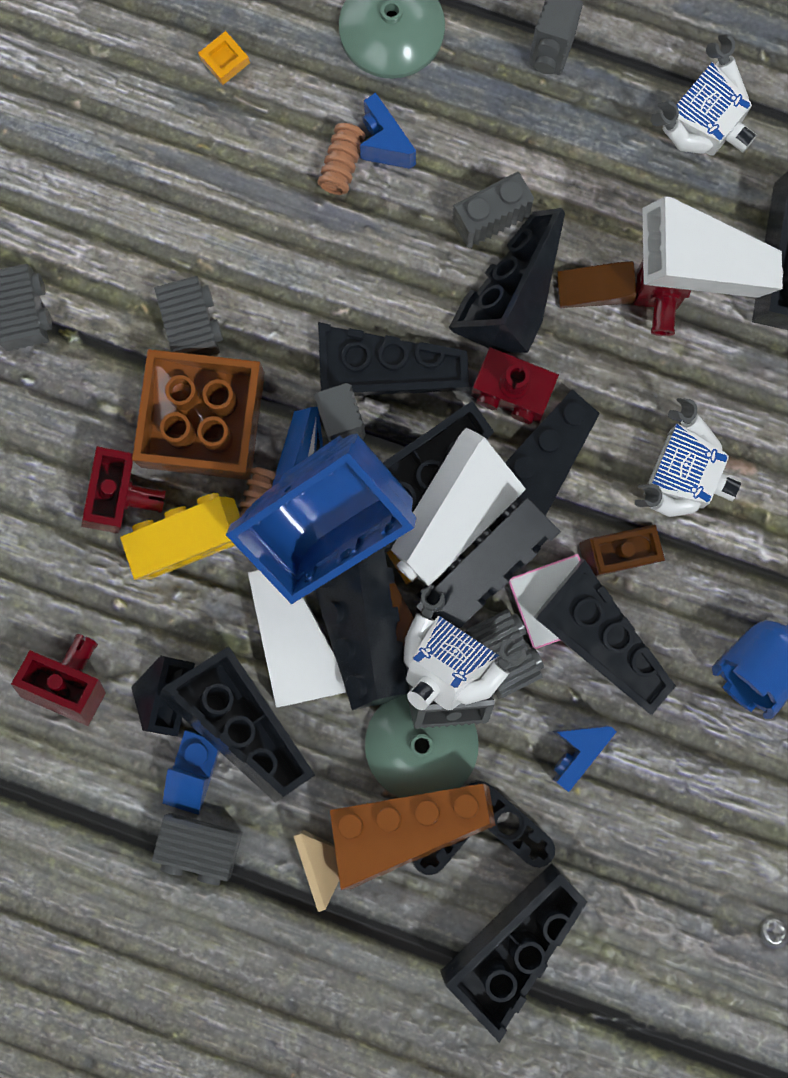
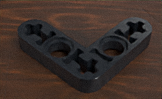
(522, 850)

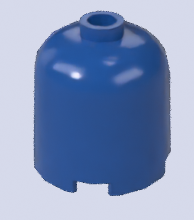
(757, 668)

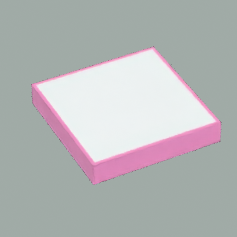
(533, 590)

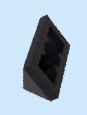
(153, 712)

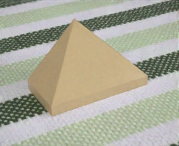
(319, 865)

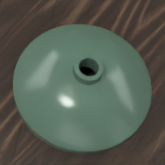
(391, 44)
(403, 769)

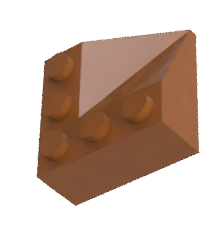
(198, 414)

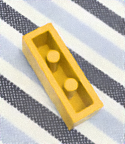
(180, 537)

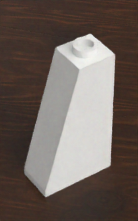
(704, 254)
(456, 508)
(294, 646)

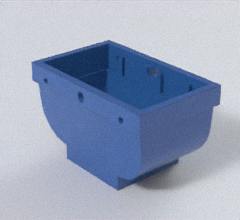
(323, 517)

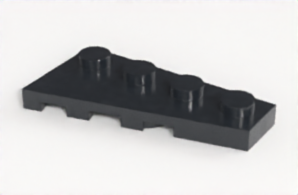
(388, 364)
(552, 450)
(597, 630)

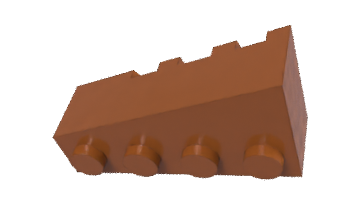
(397, 831)

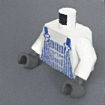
(710, 108)
(688, 467)
(449, 663)

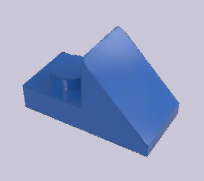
(388, 140)
(588, 745)
(190, 774)

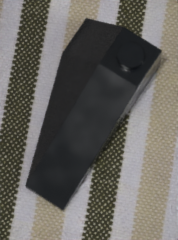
(514, 296)

